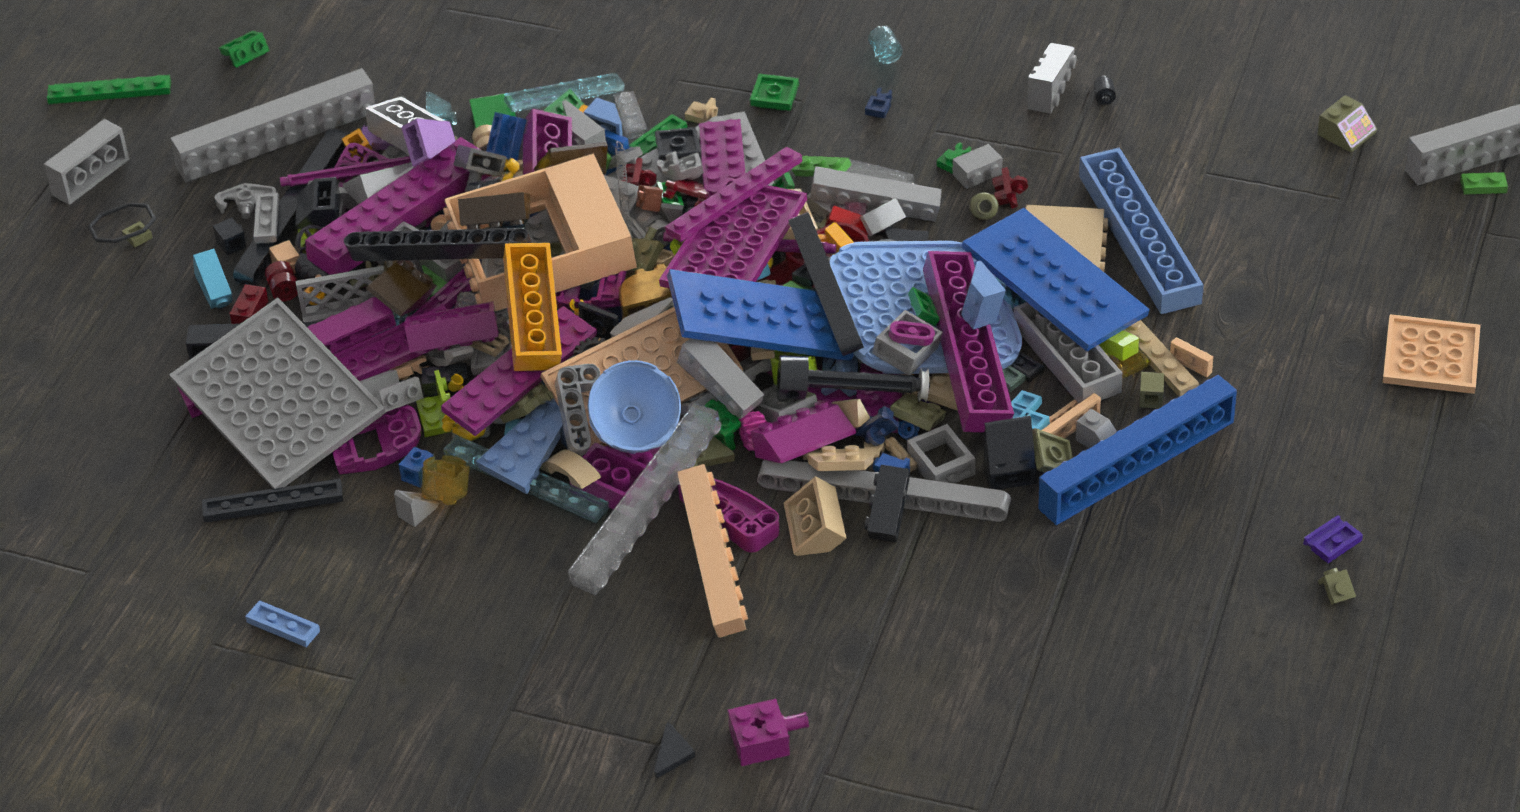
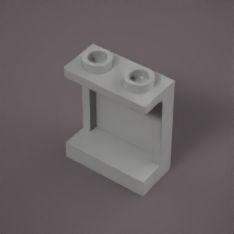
(391, 392)

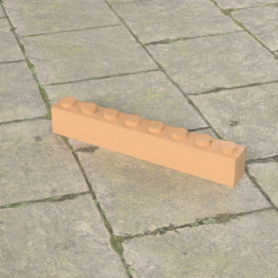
(711, 550)

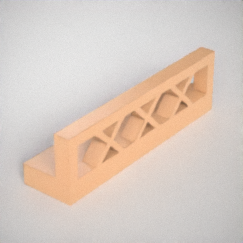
(1064, 421)

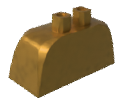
(642, 290)

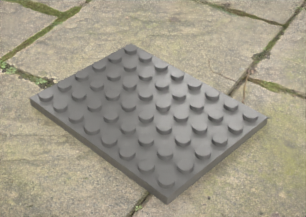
(277, 394)

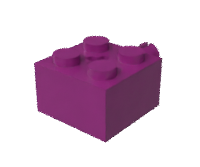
(762, 731)

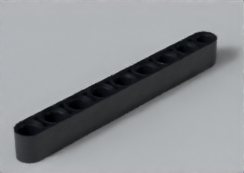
(432, 244)
(826, 284)

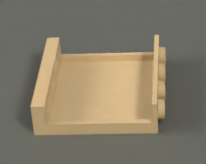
(1078, 227)

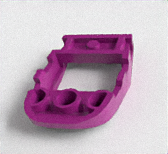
(606, 297)
(398, 434)

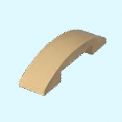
(572, 465)

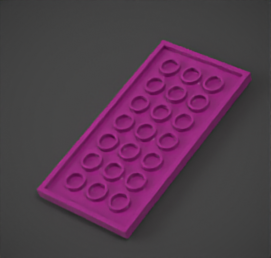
(740, 239)

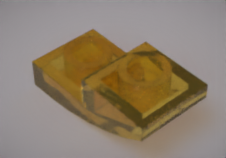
(1132, 364)

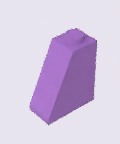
(426, 138)

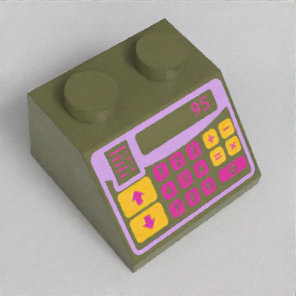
(1346, 124)

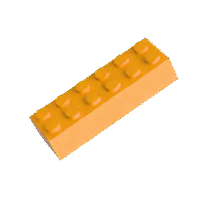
(531, 306)

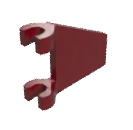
(687, 187)

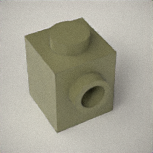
(1151, 390)

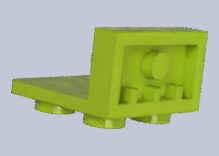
(430, 408)

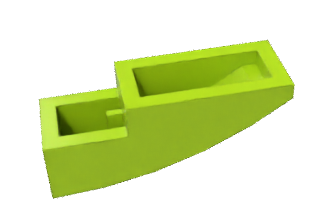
(1121, 345)

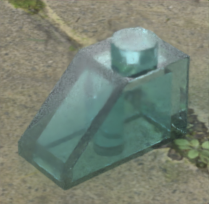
(440, 108)

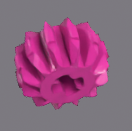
(749, 423)

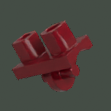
(637, 176)
(1007, 188)

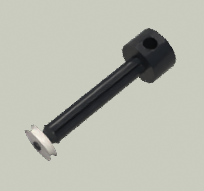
(795, 378)

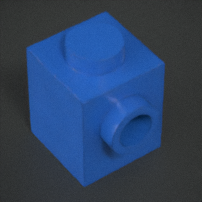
(412, 466)

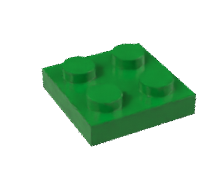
(774, 92)

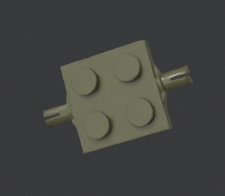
(646, 252)
(535, 397)

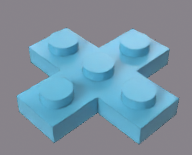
(1025, 405)

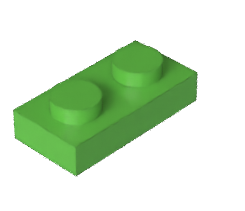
(1484, 183)

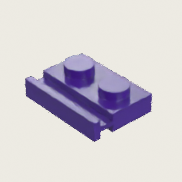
(1333, 539)

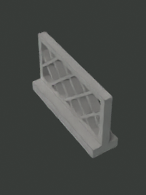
(323, 310)

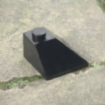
(599, 318)

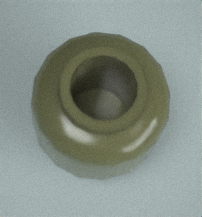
(983, 206)

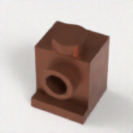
(649, 198)

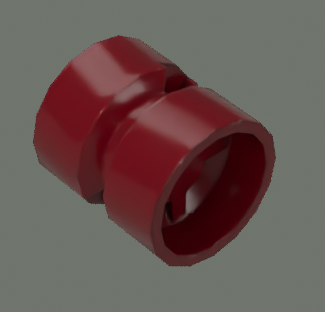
(281, 280)

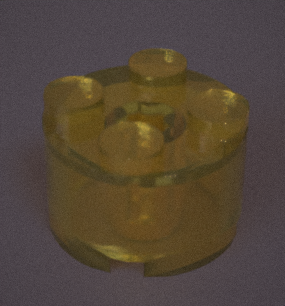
(445, 479)

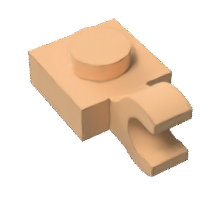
(408, 368)

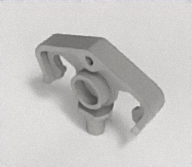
(244, 196)

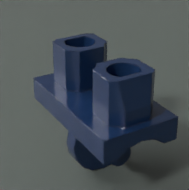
(878, 427)

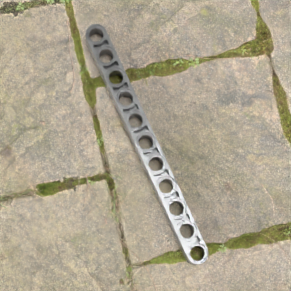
(921, 493)

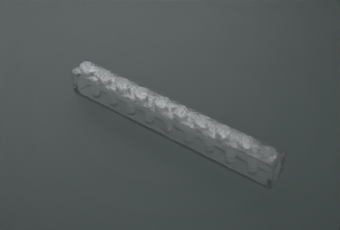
(644, 499)

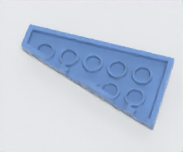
(525, 447)

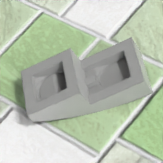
(882, 216)

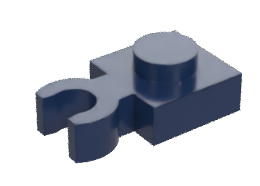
(879, 105)

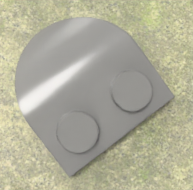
(681, 168)

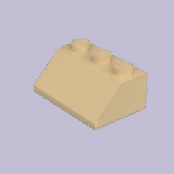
(814, 518)

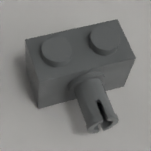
(479, 162)

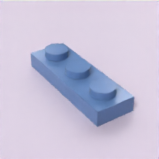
(282, 623)

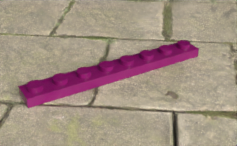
(733, 194)

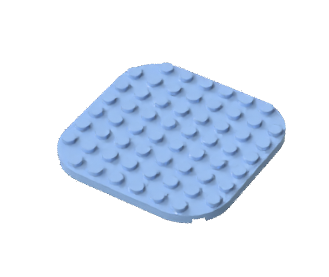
(875, 289)

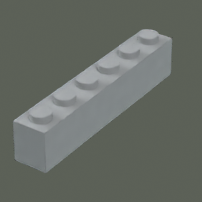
(843, 187)

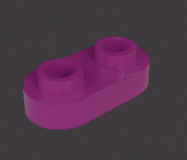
(911, 333)

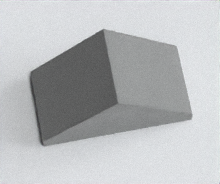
(413, 507)

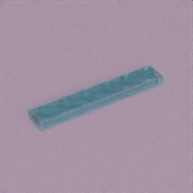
(546, 95)

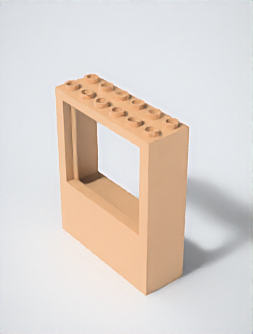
(583, 218)

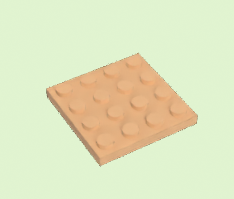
(1431, 354)

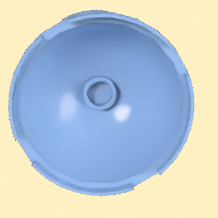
(634, 407)

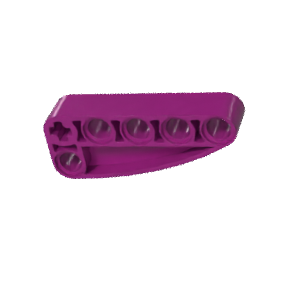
(746, 518)

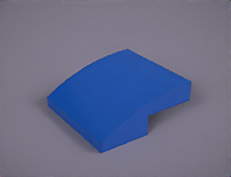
(506, 135)

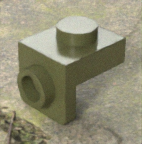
(1337, 585)

